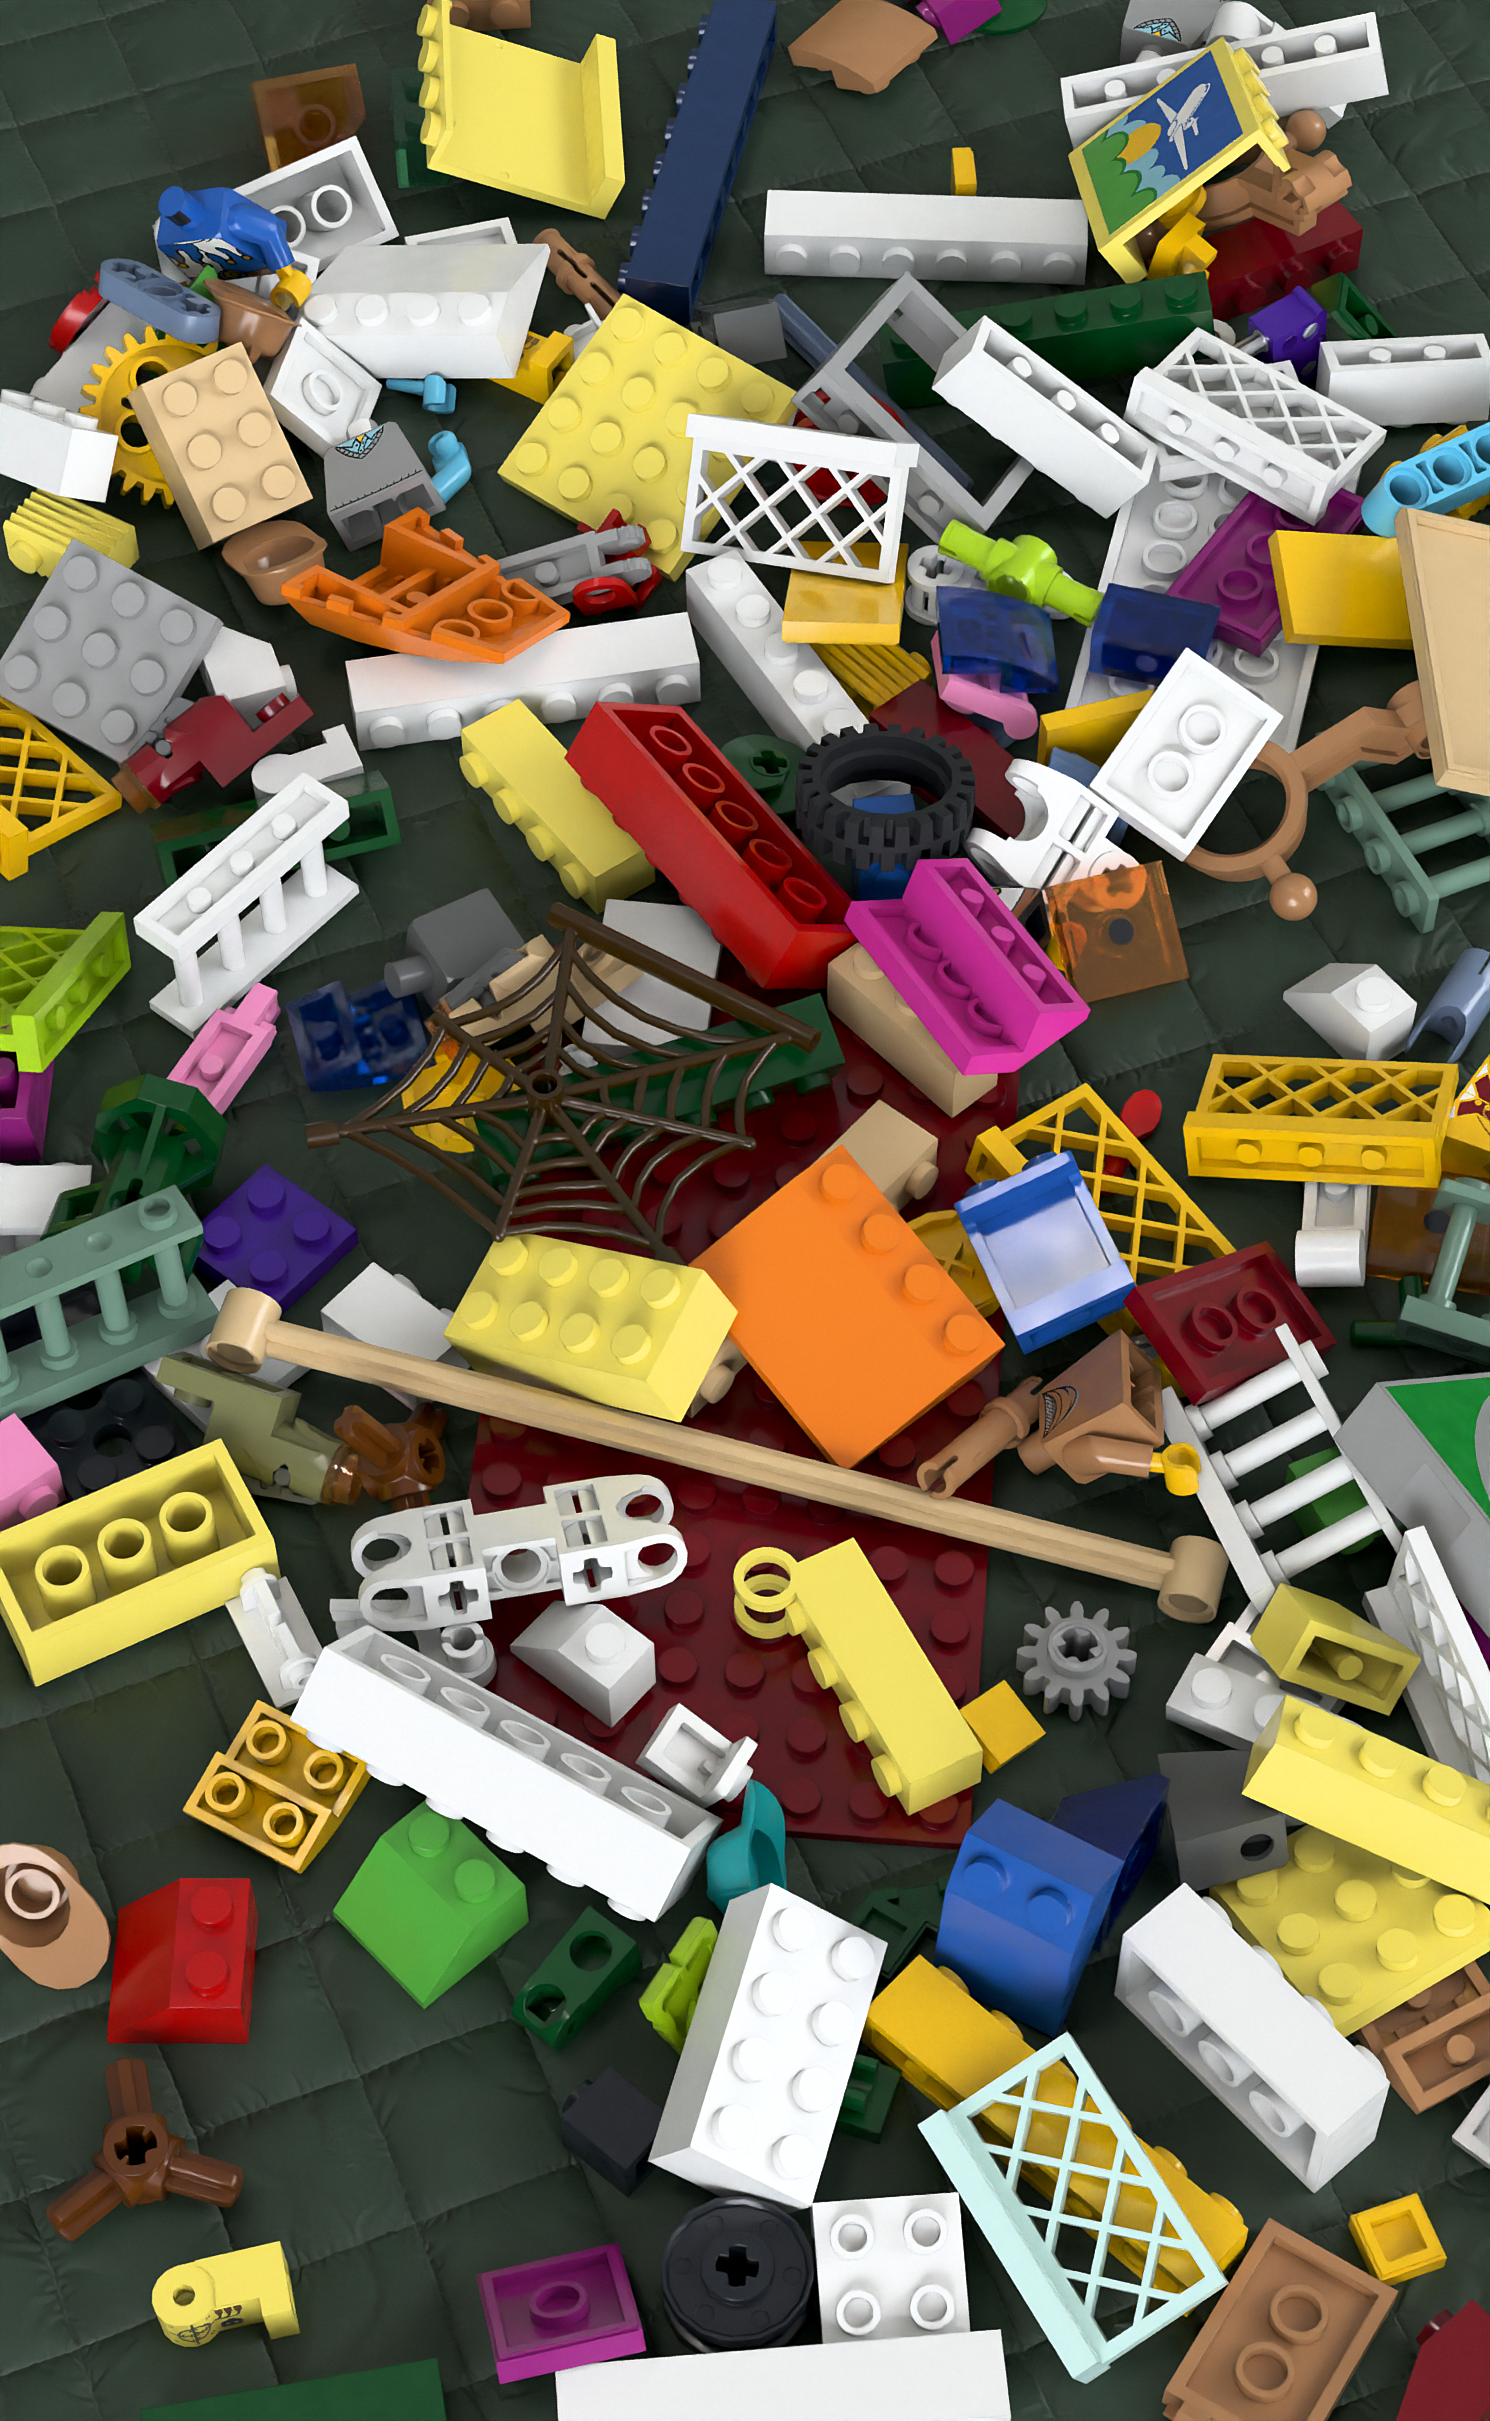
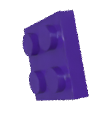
(273, 1238)

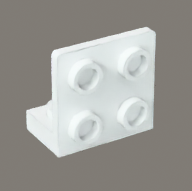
(890, 2267)

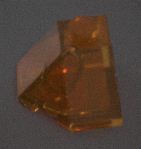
(306, 112)

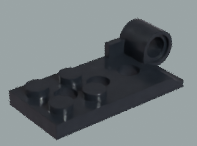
(126, 1410)

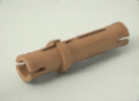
(578, 274)
(999, 1427)

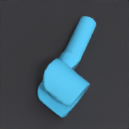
(436, 394)

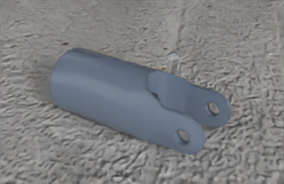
(1458, 1004)

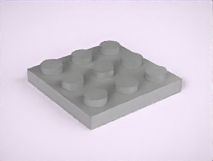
(104, 652)

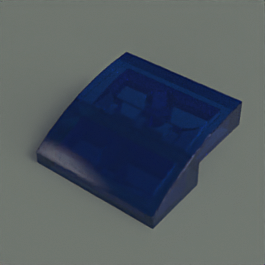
(996, 636)
(357, 1036)

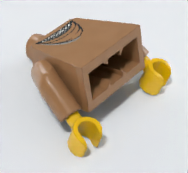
(1110, 1419)

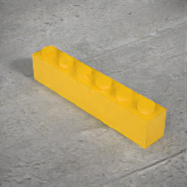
(957, 2047)

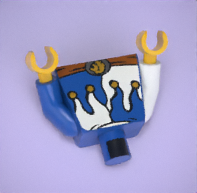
(228, 235)

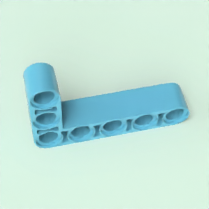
(1432, 481)

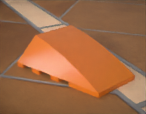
(428, 599)

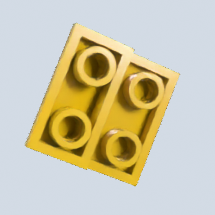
(278, 1789)

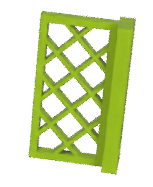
(55, 984)

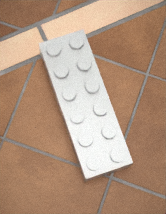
(505, 1772)

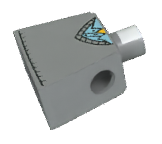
(1166, 27)
(374, 482)

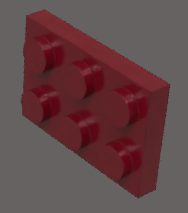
(1221, 1320)

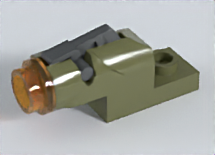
(259, 1433)

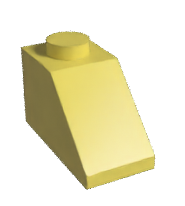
(1332, 1650)

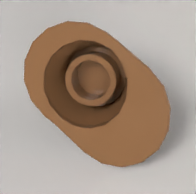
(250, 320)
(272, 555)
(48, 1918)

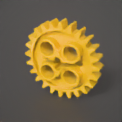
(162, 356)

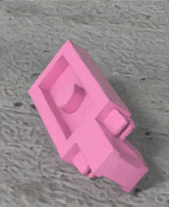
(230, 1047)

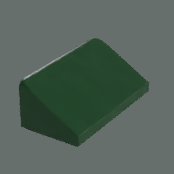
(1351, 309)

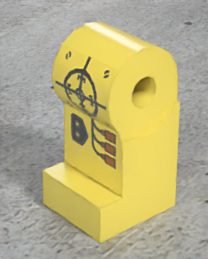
(225, 2294)

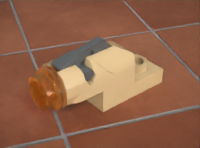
(511, 970)

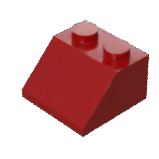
(185, 1964)

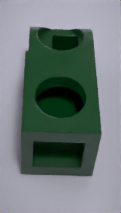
(577, 1979)

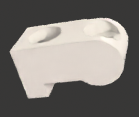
(324, 763)

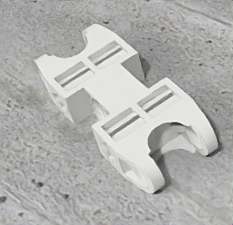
(482, 1543)

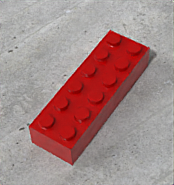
(715, 841)

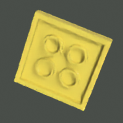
(1355, 1926)

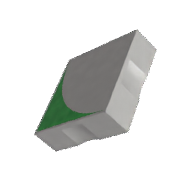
(1429, 1463)

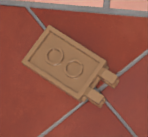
(1280, 2336)

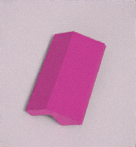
(968, 968)

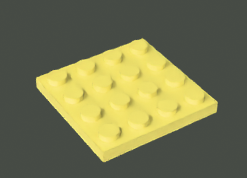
(621, 423)

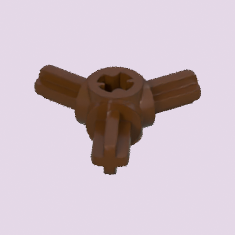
(397, 1460)
(167, 2167)

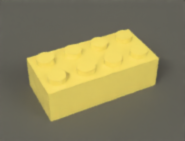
(592, 1324)
(130, 1561)

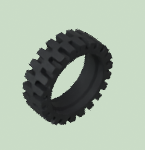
(884, 836)

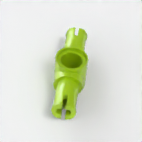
(1021, 570)

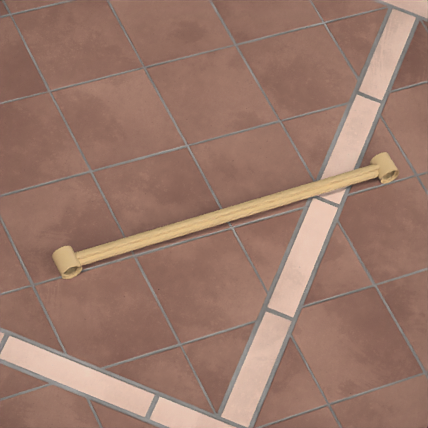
(1187, 1576)

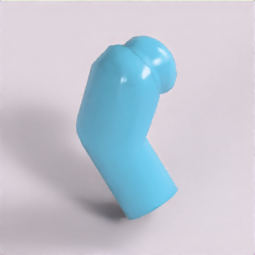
(450, 464)

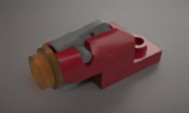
(198, 738)

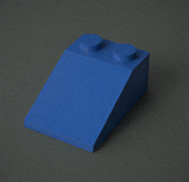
(1024, 1914)

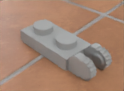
(565, 563)

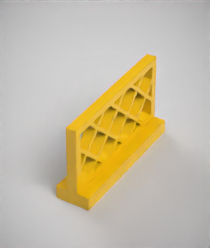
(66, 817)
(1325, 1143)
(998, 1158)

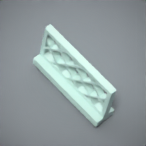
(1017, 2239)

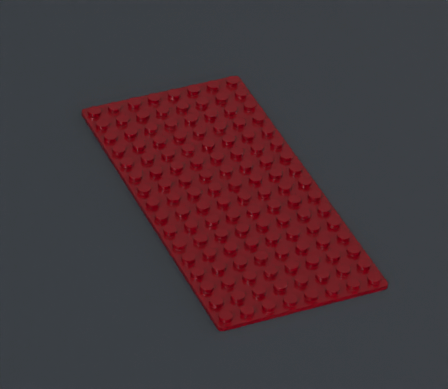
(700, 1650)

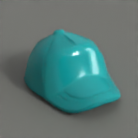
(749, 1853)

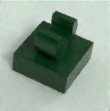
(868, 2099)

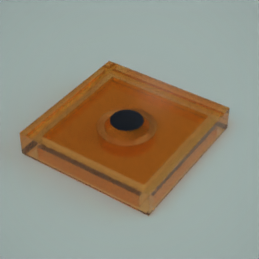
(1117, 932)
(1410, 1235)

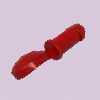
(1141, 1117)

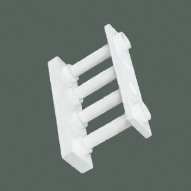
(228, 881)
(1243, 1523)

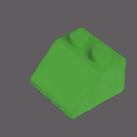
(431, 1903)

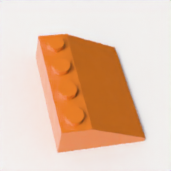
(846, 1310)

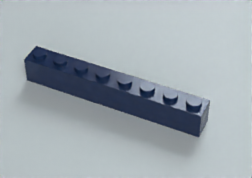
(700, 158)

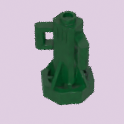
(146, 1156)

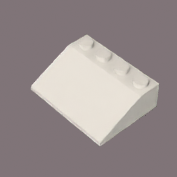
(429, 307)

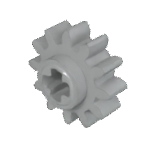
(1076, 1661)

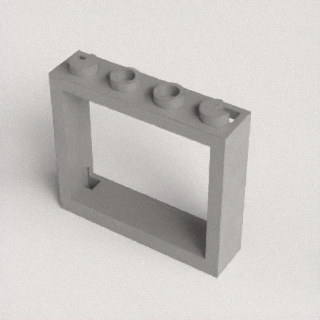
(930, 330)

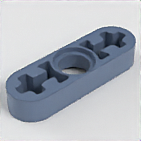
(159, 301)

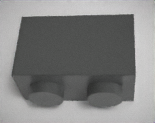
(743, 327)

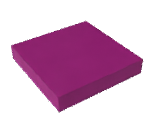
(560, 2313)

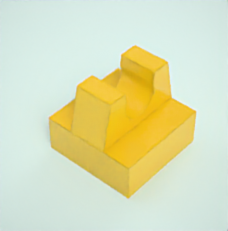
(1182, 250)

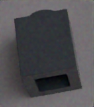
(612, 2129)

